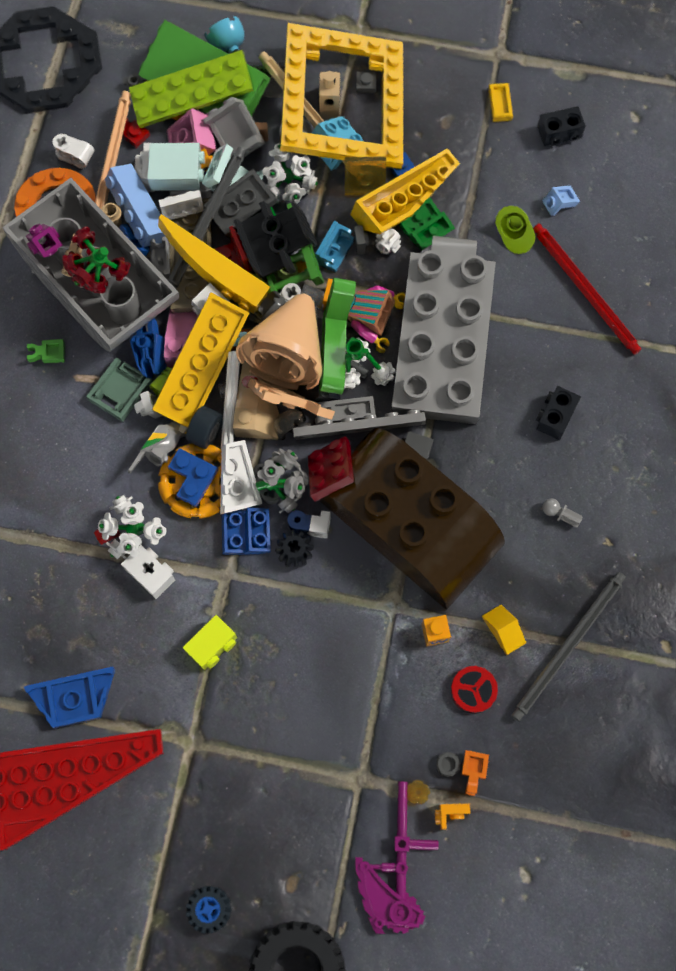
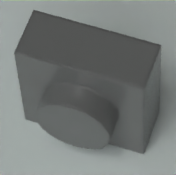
(366, 82)
(361, 239)

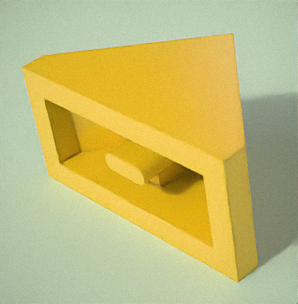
(505, 629)

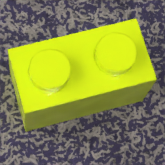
(210, 643)

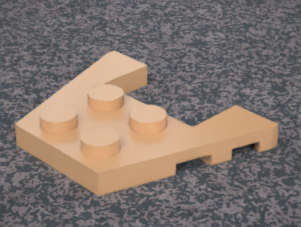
(290, 399)

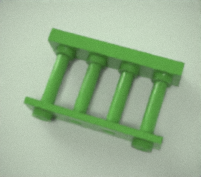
(312, 271)

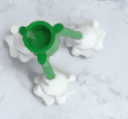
(356, 351)

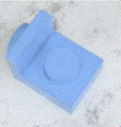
(560, 198)

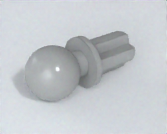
(552, 507)

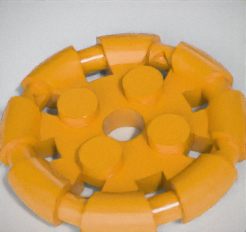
(169, 490)

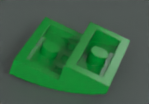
(425, 224)

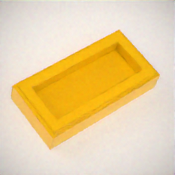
(500, 102)

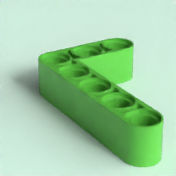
(334, 335)

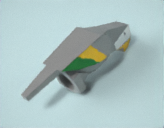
(160, 444)

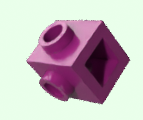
(50, 243)

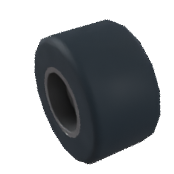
(204, 427)

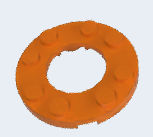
(44, 180)

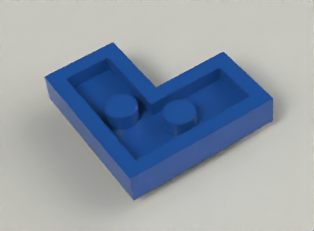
(197, 474)

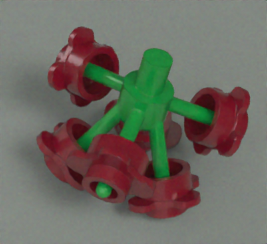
(97, 258)

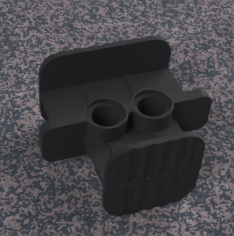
(262, 243)

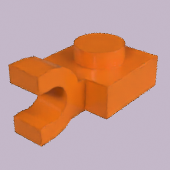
(475, 768)

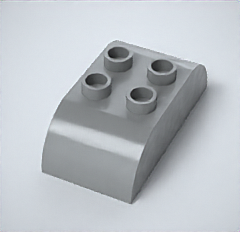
(125, 304)

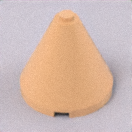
(285, 346)

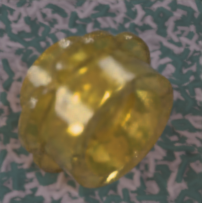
(424, 792)

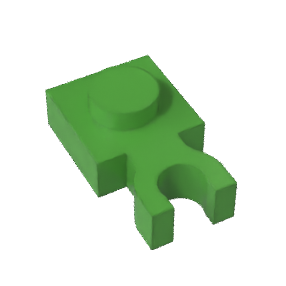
(50, 352)

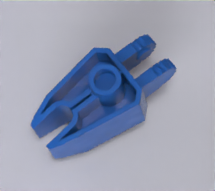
(149, 350)

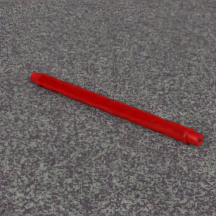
(587, 289)

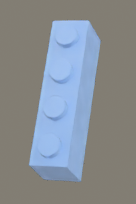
(135, 203)

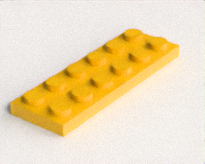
(200, 359)

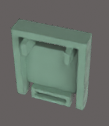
(121, 387)

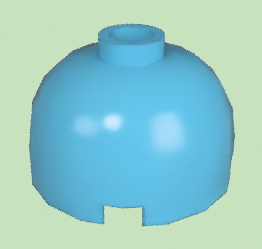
(226, 35)

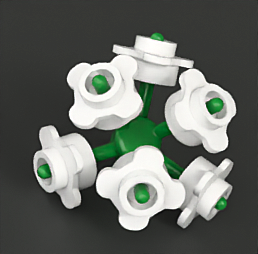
(278, 174)
(134, 527)

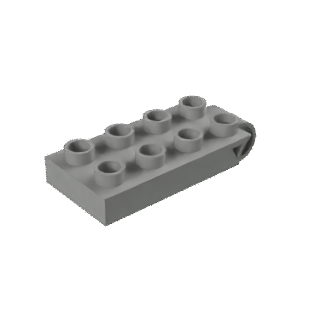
(444, 332)

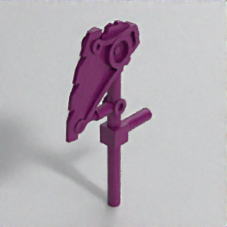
(381, 902)

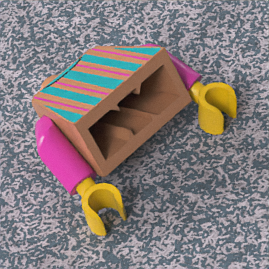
(371, 312)

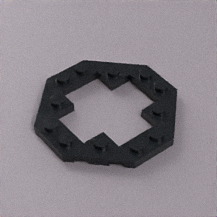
(74, 79)

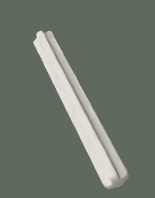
(230, 398)

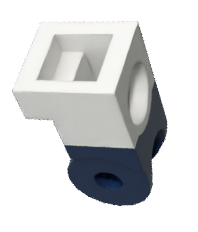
(311, 525)

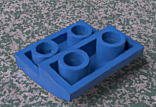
(246, 532)

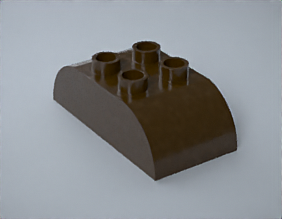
(416, 517)

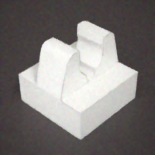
(146, 404)

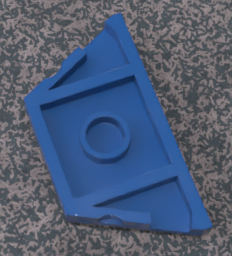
(73, 697)

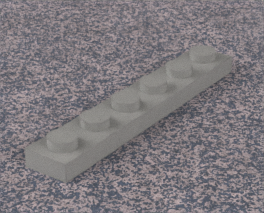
(350, 425)

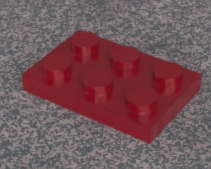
(330, 468)

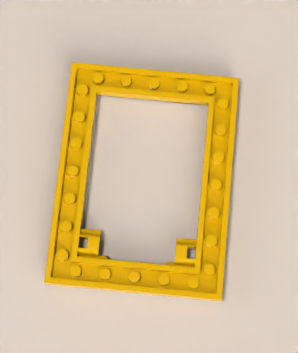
(384, 56)

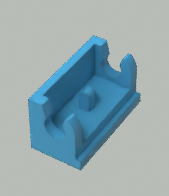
(334, 247)

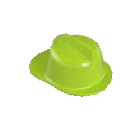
(515, 229)

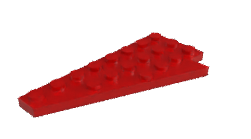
(56, 778)

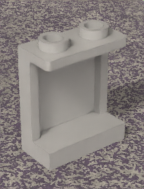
(235, 126)

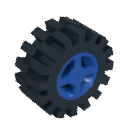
(200, 912)

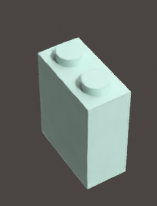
(175, 166)

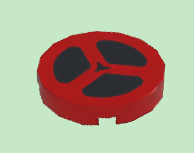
(474, 689)

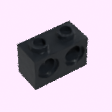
(561, 126)
(560, 413)

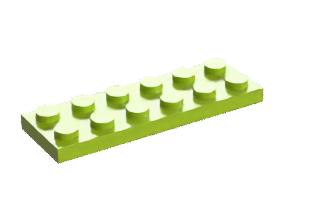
(191, 88)

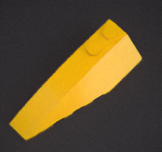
(403, 195)
(215, 268)

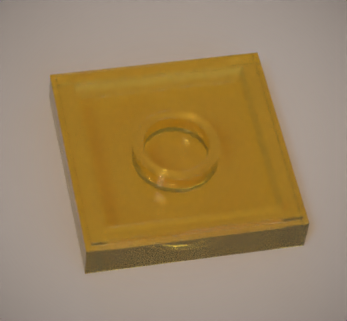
(364, 174)

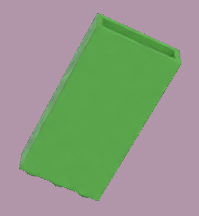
(178, 49)

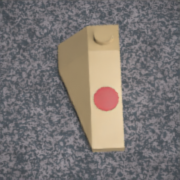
(253, 415)

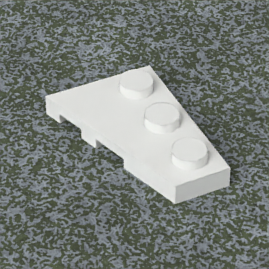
(237, 479)

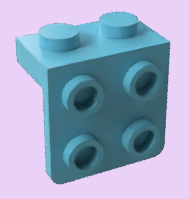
(339, 128)

